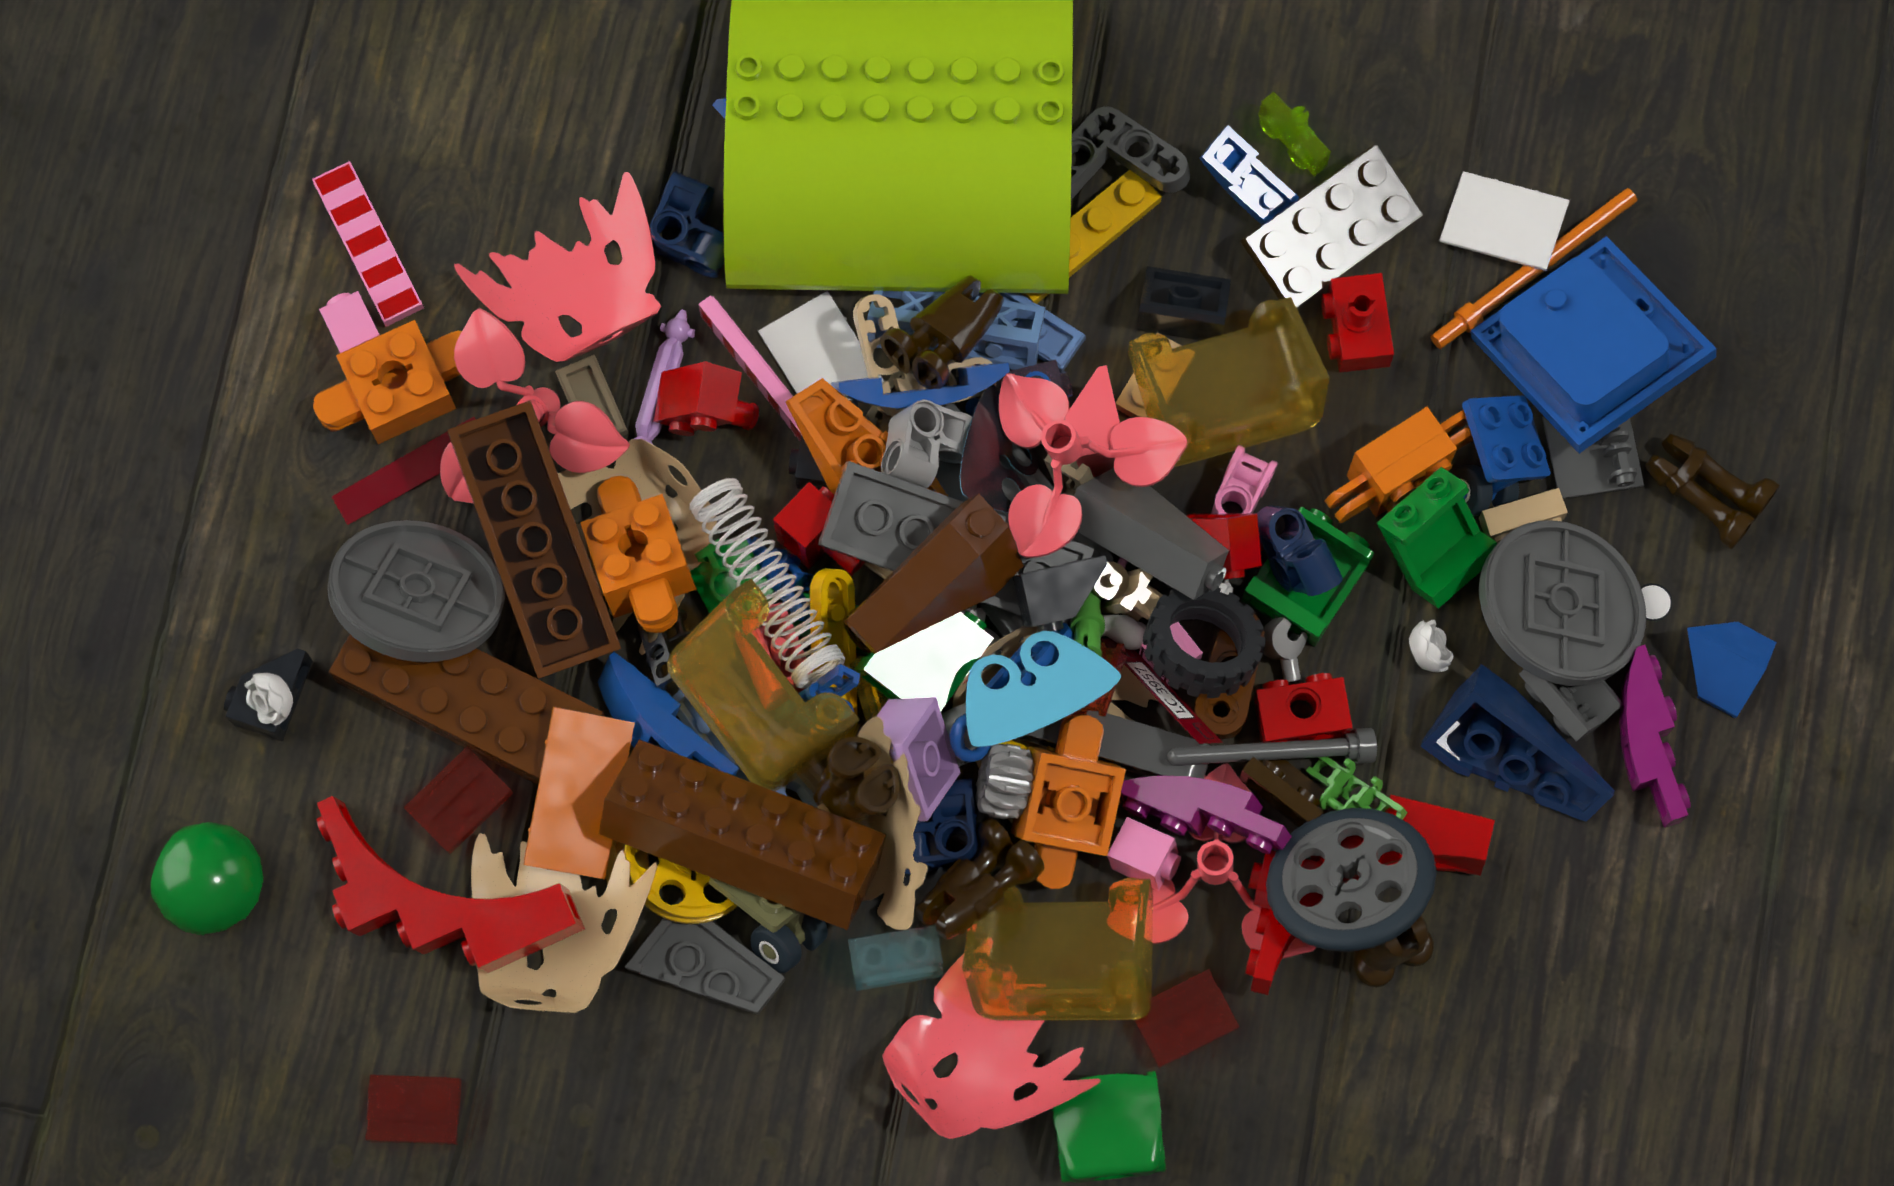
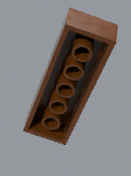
(534, 539)
(464, 699)
(742, 834)

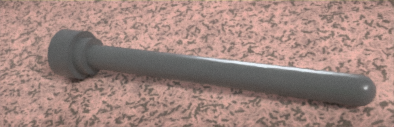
(1358, 746)

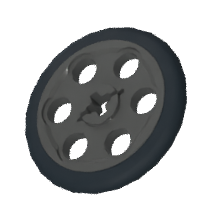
(1379, 920)

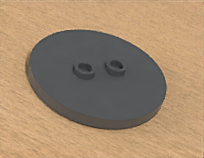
(415, 591)
(1562, 603)

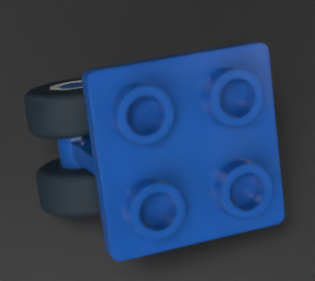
(1506, 448)

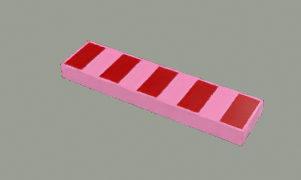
(368, 243)
(748, 359)

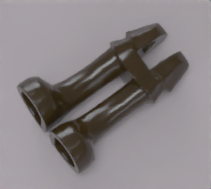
(1696, 462)

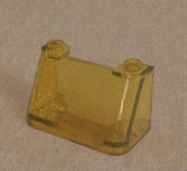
(1236, 384)
(750, 699)
(1064, 957)

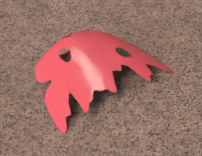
(577, 283)
(988, 1070)

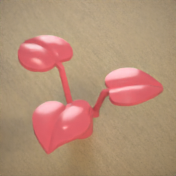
(1035, 413)
(582, 432)
(1214, 868)

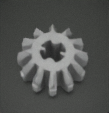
(1004, 781)

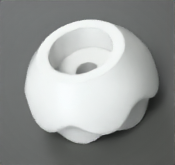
(1429, 647)
(269, 697)

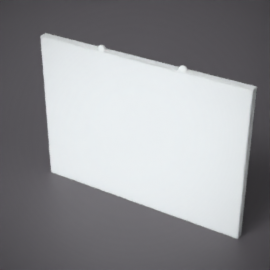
(1504, 221)
(815, 345)

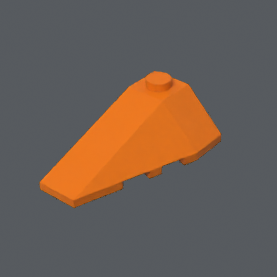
(838, 433)

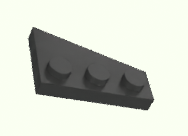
(706, 963)

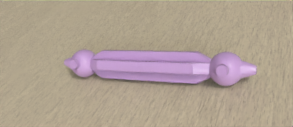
(668, 357)

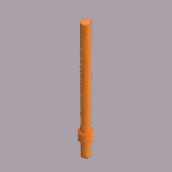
(1472, 314)

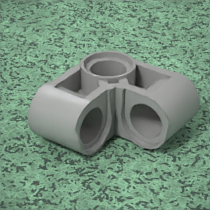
(915, 450)

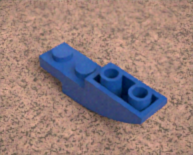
(653, 710)

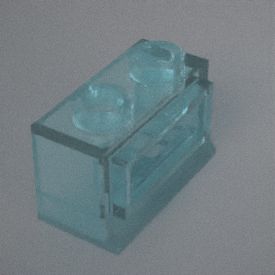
(896, 957)

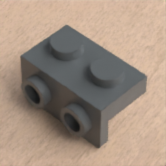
(1575, 708)

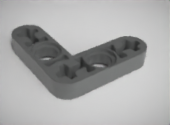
(1116, 144)

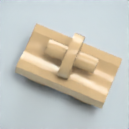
(1126, 592)

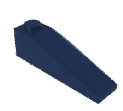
(1506, 740)

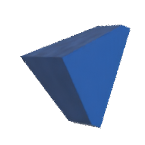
(1728, 663)

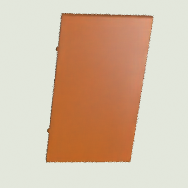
(576, 774)

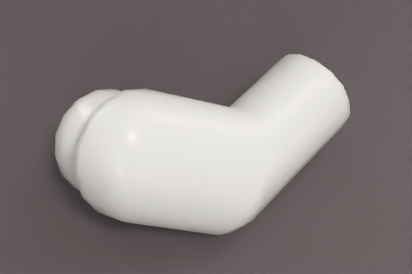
(1124, 630)

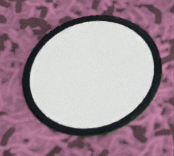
(1657, 601)

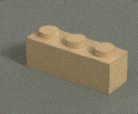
(1505, 518)

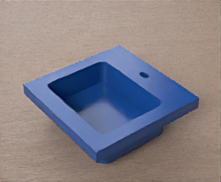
(1588, 348)

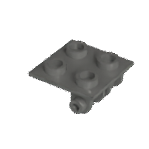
(1601, 468)

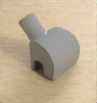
(1282, 648)

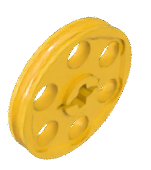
(694, 906)

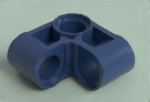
(683, 208)
(1295, 556)
(953, 816)

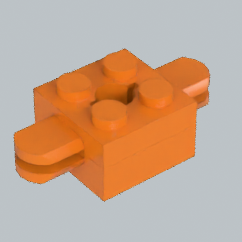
(387, 397)
(1399, 463)
(637, 555)
(1070, 800)

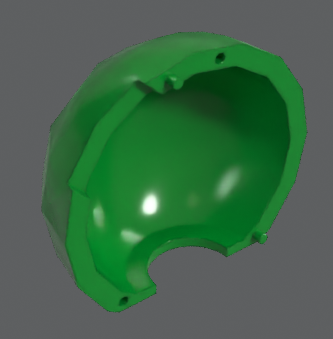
(207, 878)

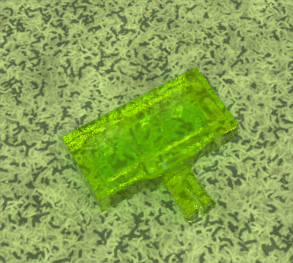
(1293, 131)

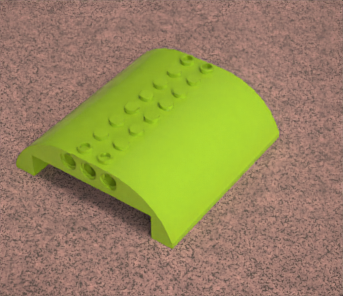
(898, 145)

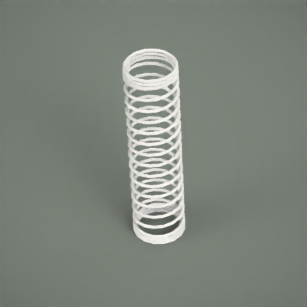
(829, 653)

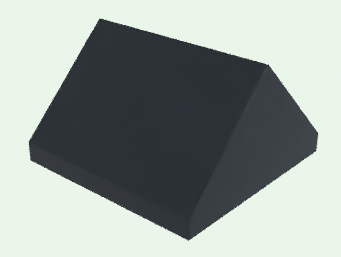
(1183, 304)

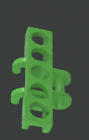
(1337, 781)

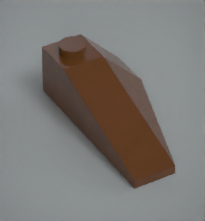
(947, 573)

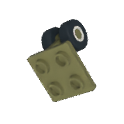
(781, 928)

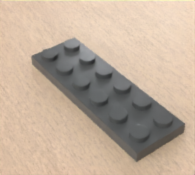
(888, 518)

